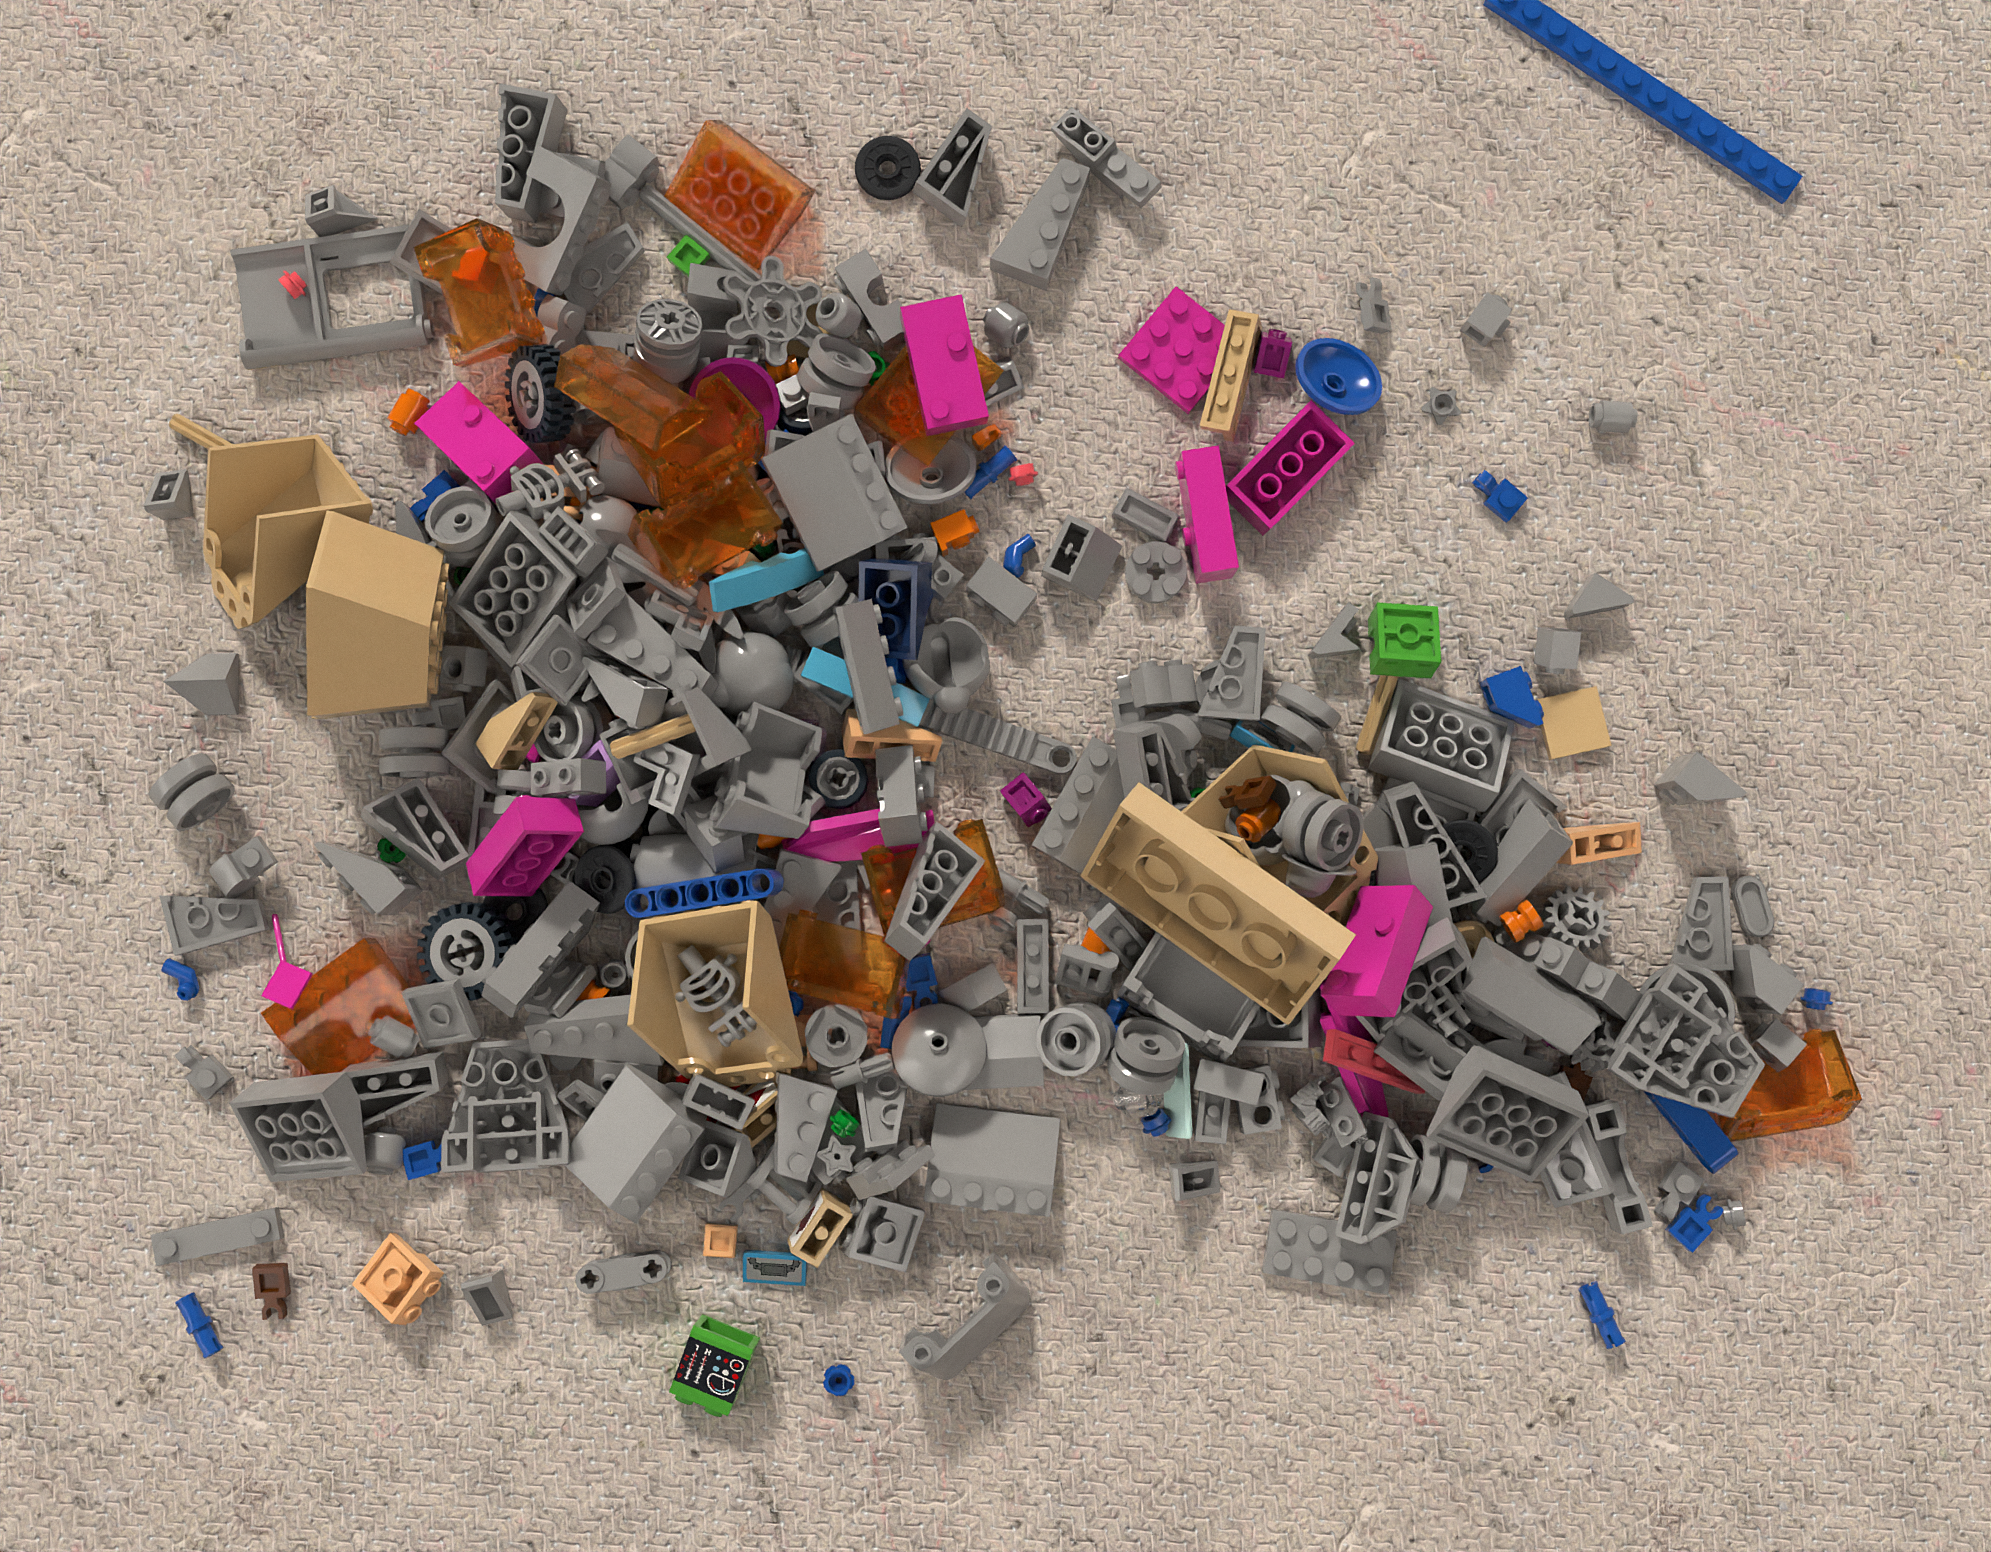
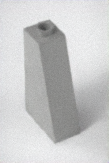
(1524, 858)

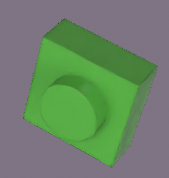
(687, 252)

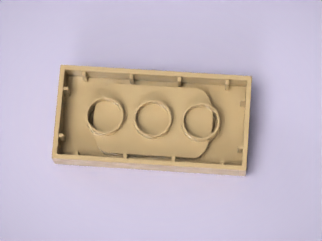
(1215, 904)

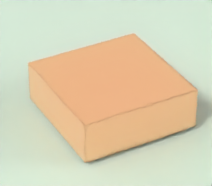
(720, 1240)

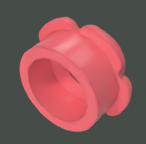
(293, 284)
(1023, 474)

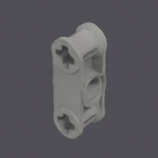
(623, 1272)

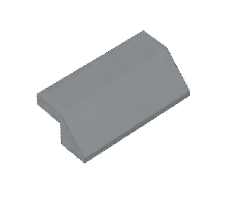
(1418, 867)
(1423, 1051)
(1011, 1052)

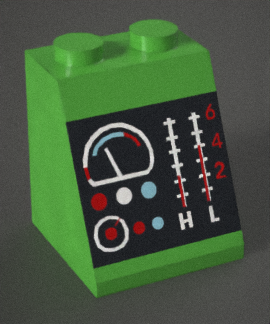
(713, 1365)

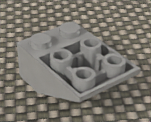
(381, 885)

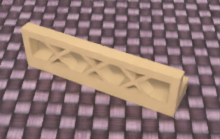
(1231, 373)

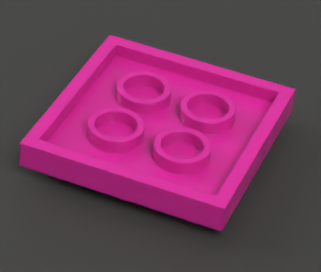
(1176, 349)

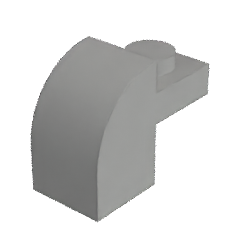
(1182, 736)
(240, 870)

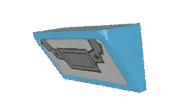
(1257, 733)
(773, 1268)

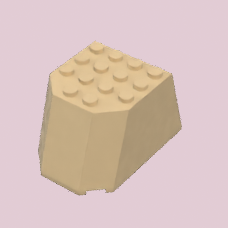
(373, 620)

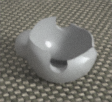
(608, 514)
(949, 664)
(750, 672)
(613, 819)
(1270, 848)

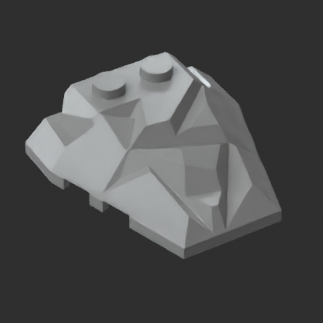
(1685, 1048)
(505, 1113)

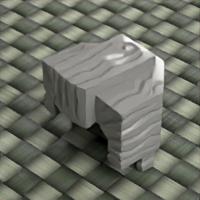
(766, 615)
(1310, 1110)

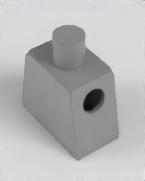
(707, 289)

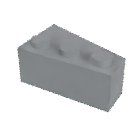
(953, 170)
(1149, 759)
(900, 796)
(417, 828)
(396, 1083)

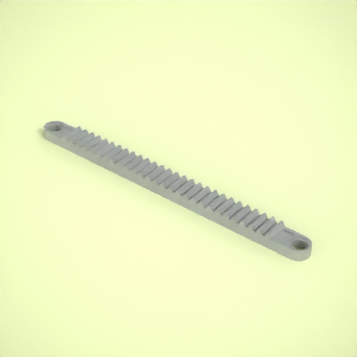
(969, 726)

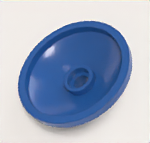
(1338, 376)

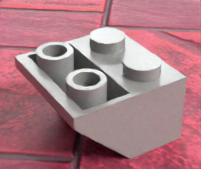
(1081, 558)
(1761, 980)

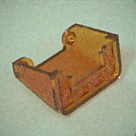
(704, 451)
(706, 528)
(889, 872)
(843, 965)
(1805, 1095)

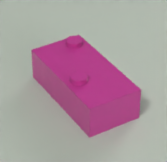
(944, 365)
(476, 440)
(1287, 468)
(1206, 514)
(524, 846)
(1381, 955)

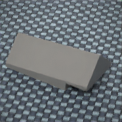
(1529, 998)

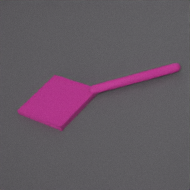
(288, 980)

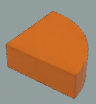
(986, 437)

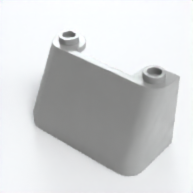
(714, 739)
(1189, 998)
(1005, 1301)

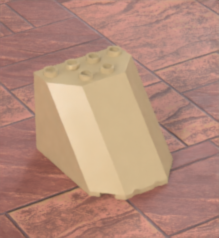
(267, 518)
(1265, 761)
(683, 1033)

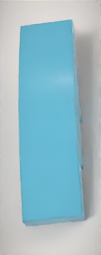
(762, 580)
(833, 674)

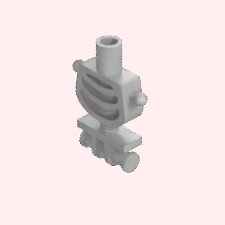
(540, 481)
(699, 969)
(1453, 1004)

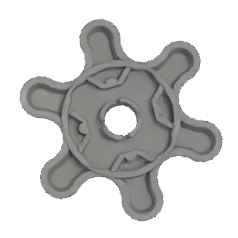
(775, 292)

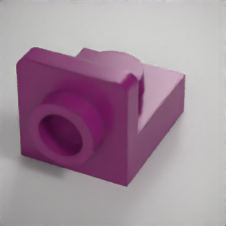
(1273, 353)
(1026, 800)

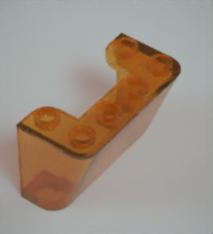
(482, 291)

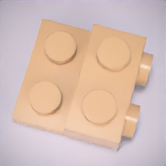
(398, 1280)

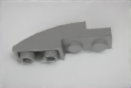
(1105, 160)

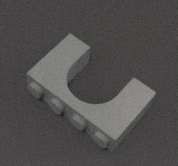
(582, 199)

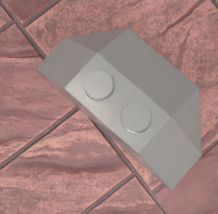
(1378, 1182)

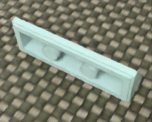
(1178, 1101)

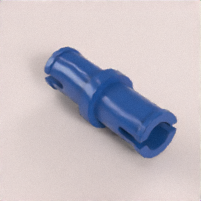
(990, 470)
(1601, 1315)
(199, 1325)

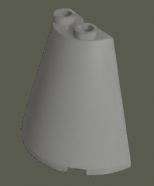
(677, 859)

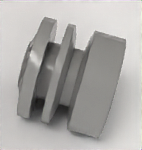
(668, 339)

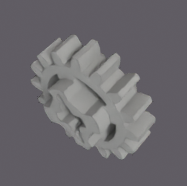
(1578, 918)
(1597, 1047)

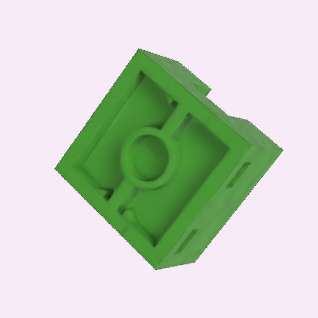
(1404, 640)

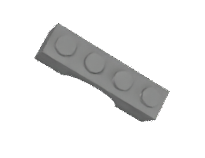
(1627, 1204)

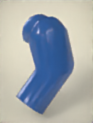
(1015, 553)
(186, 977)

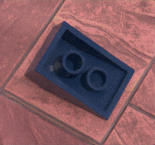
(903, 598)

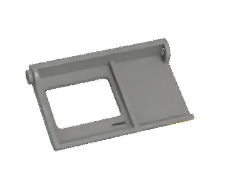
(300, 329)

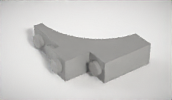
(1570, 967)

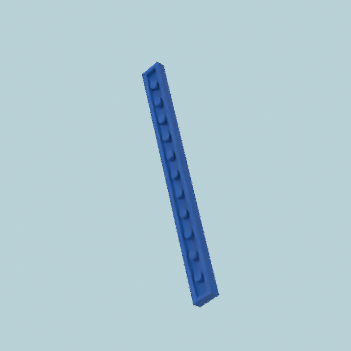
(1650, 95)

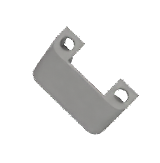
(765, 786)

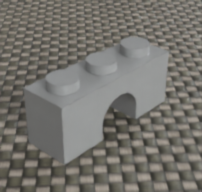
(858, 278)

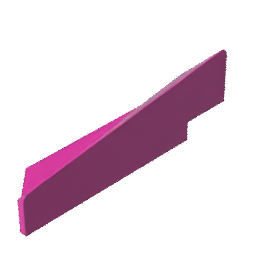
(845, 837)
(1364, 1091)

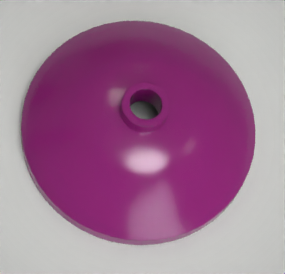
(751, 381)

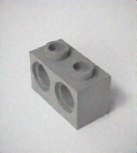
(568, 778)
(1267, 1098)

